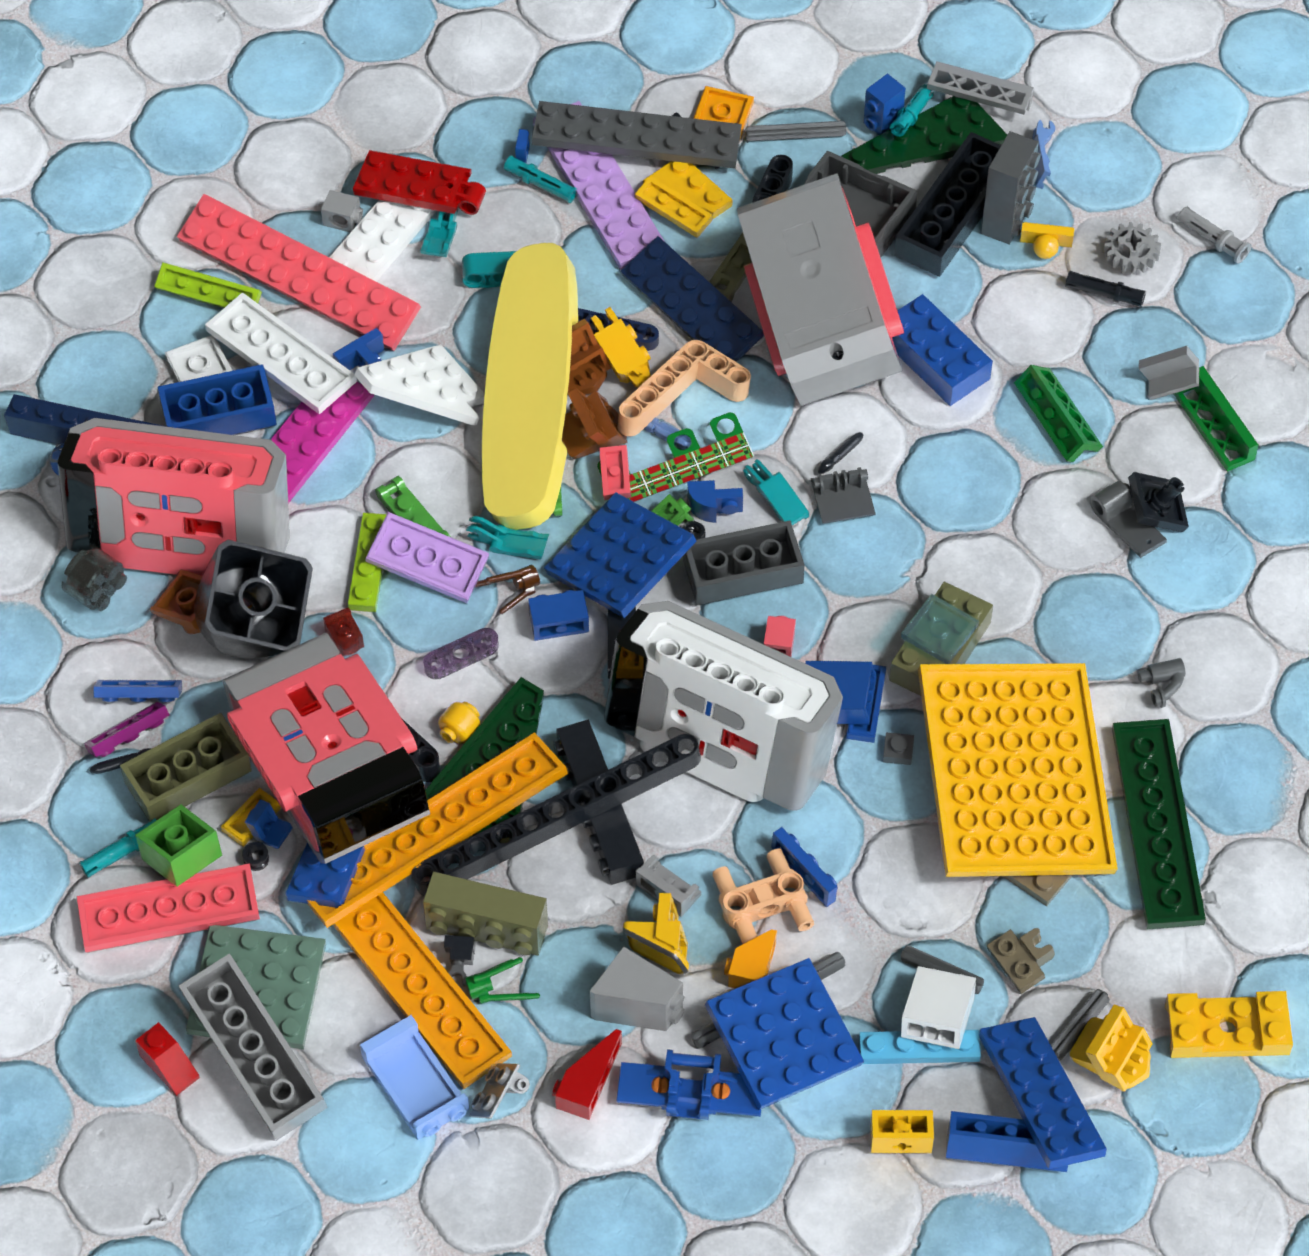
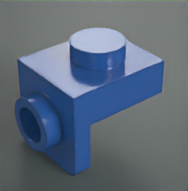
(266, 825)

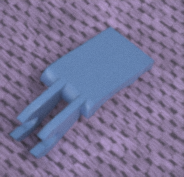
(1043, 136)

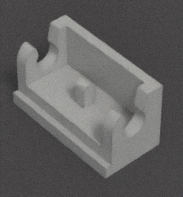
(657, 879)

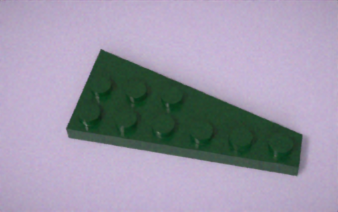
(932, 138)

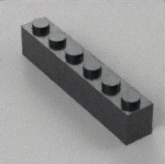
(611, 829)

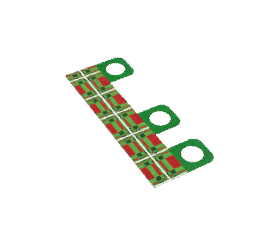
(691, 462)

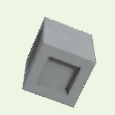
(341, 211)

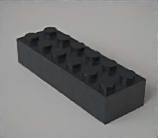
(948, 208)

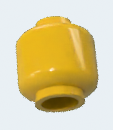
(459, 722)

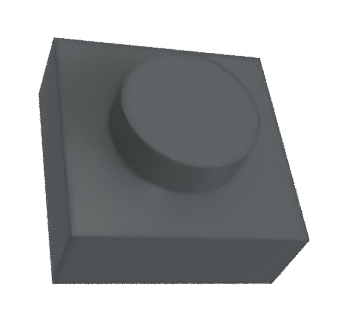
(898, 748)

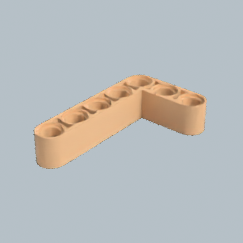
(690, 363)

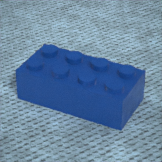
(940, 351)
(220, 402)

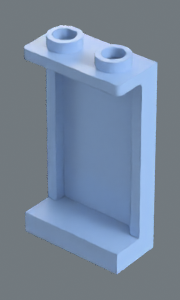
(414, 1078)

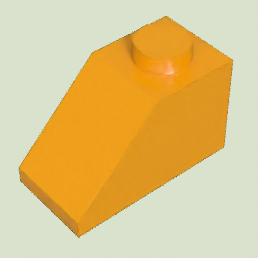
(751, 960)

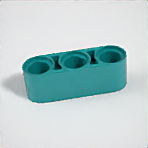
(484, 269)

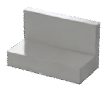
(1170, 372)

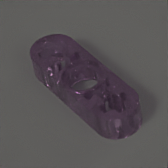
(456, 664)

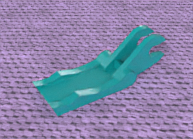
(440, 235)
(776, 492)
(507, 540)

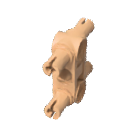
(763, 897)

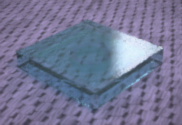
(939, 629)

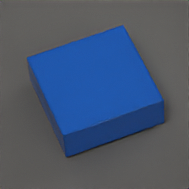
(522, 145)

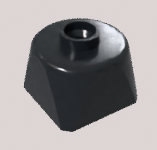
(270, 582)

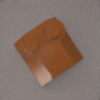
(179, 600)

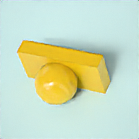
(1046, 238)

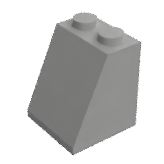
(637, 994)

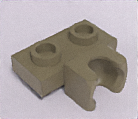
(1021, 958)

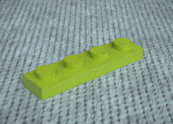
(201, 286)
(366, 577)

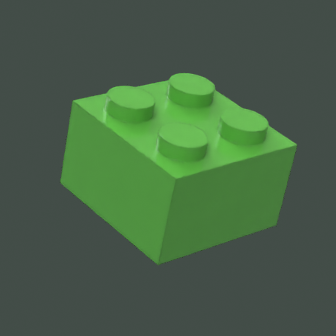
(179, 845)

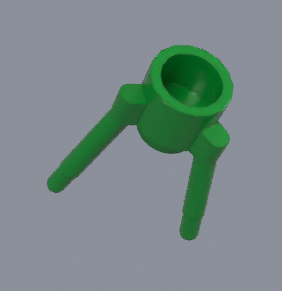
(481, 984)

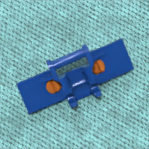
(685, 1097)

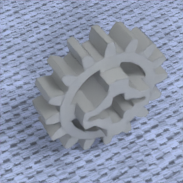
(1132, 248)

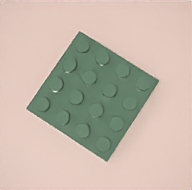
(279, 970)

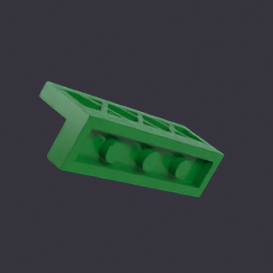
(1057, 412)
(1227, 422)

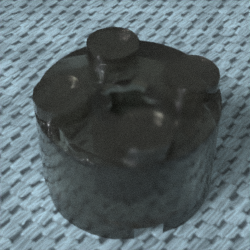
(93, 578)

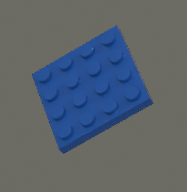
(620, 554)
(784, 1033)

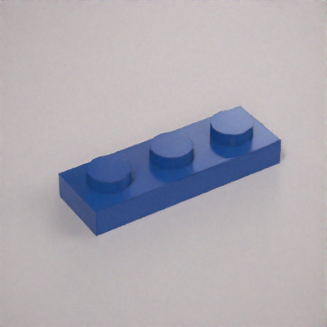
(138, 690)
(806, 865)

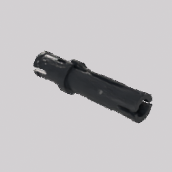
(1100, 287)

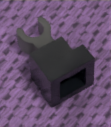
(461, 953)

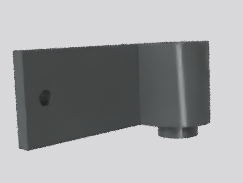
(1115, 509)

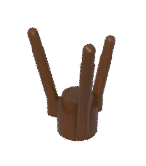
(523, 578)

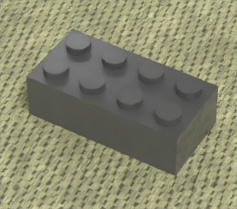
(1010, 188)
(744, 563)

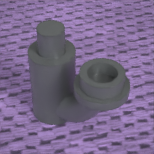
(1160, 672)

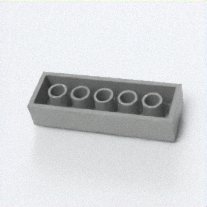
(253, 1047)

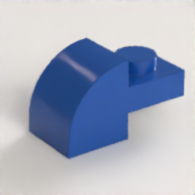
(708, 501)

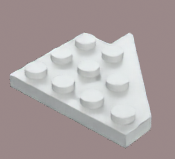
(427, 381)

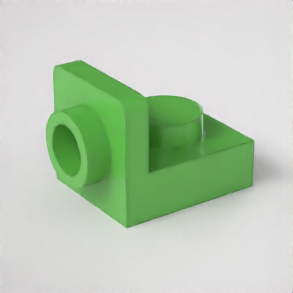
(673, 510)

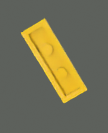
(673, 206)

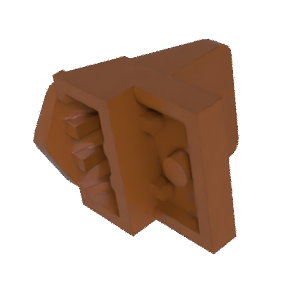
(587, 360)
(590, 425)

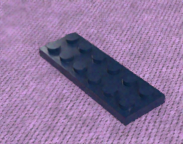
(691, 300)

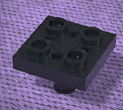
(1162, 498)

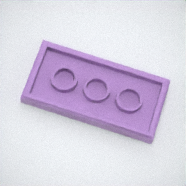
(427, 557)

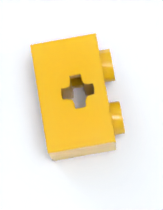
(902, 1131)

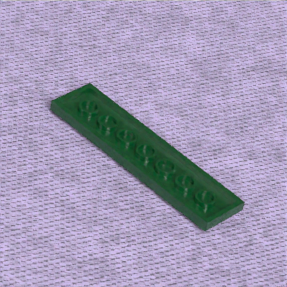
(1158, 824)

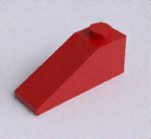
(586, 1078)

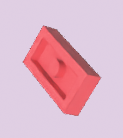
(615, 471)

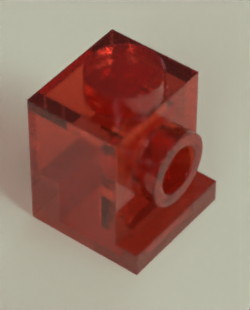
(344, 632)

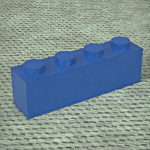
(993, 1141)

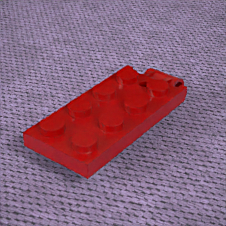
(418, 183)

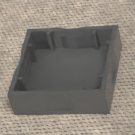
(871, 197)

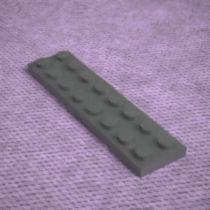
(636, 134)

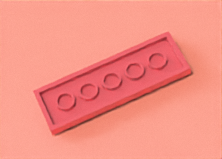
(164, 910)

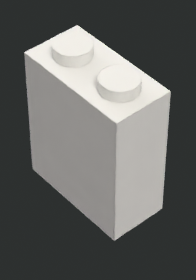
(938, 1007)

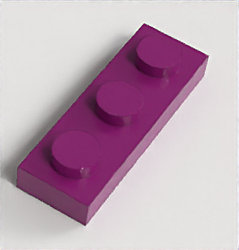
(127, 730)

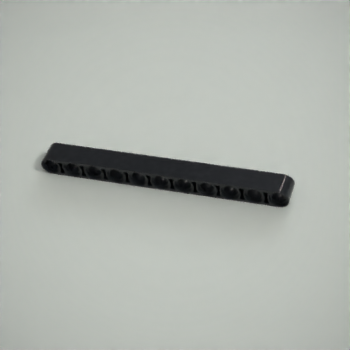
(566, 803)

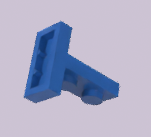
(361, 351)

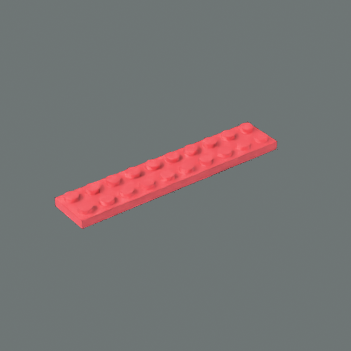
(298, 271)

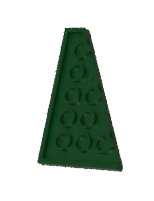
(505, 726)

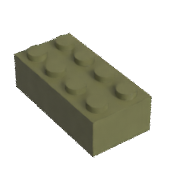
(909, 657)
(186, 767)
(486, 913)

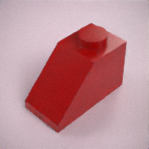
(166, 1058)

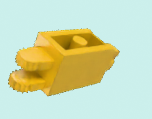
(621, 350)

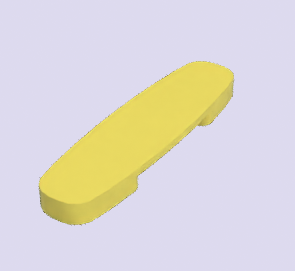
(528, 386)

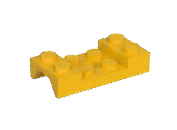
(1259, 1021)

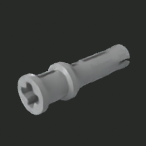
(1223, 240)

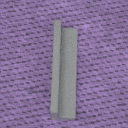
(980, 88)

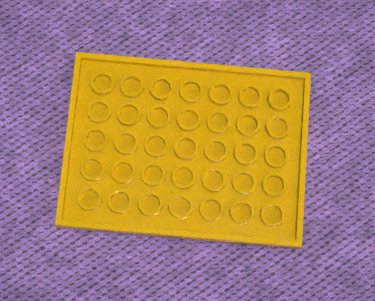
(1016, 770)

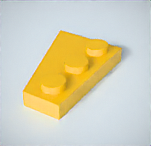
(694, 186)

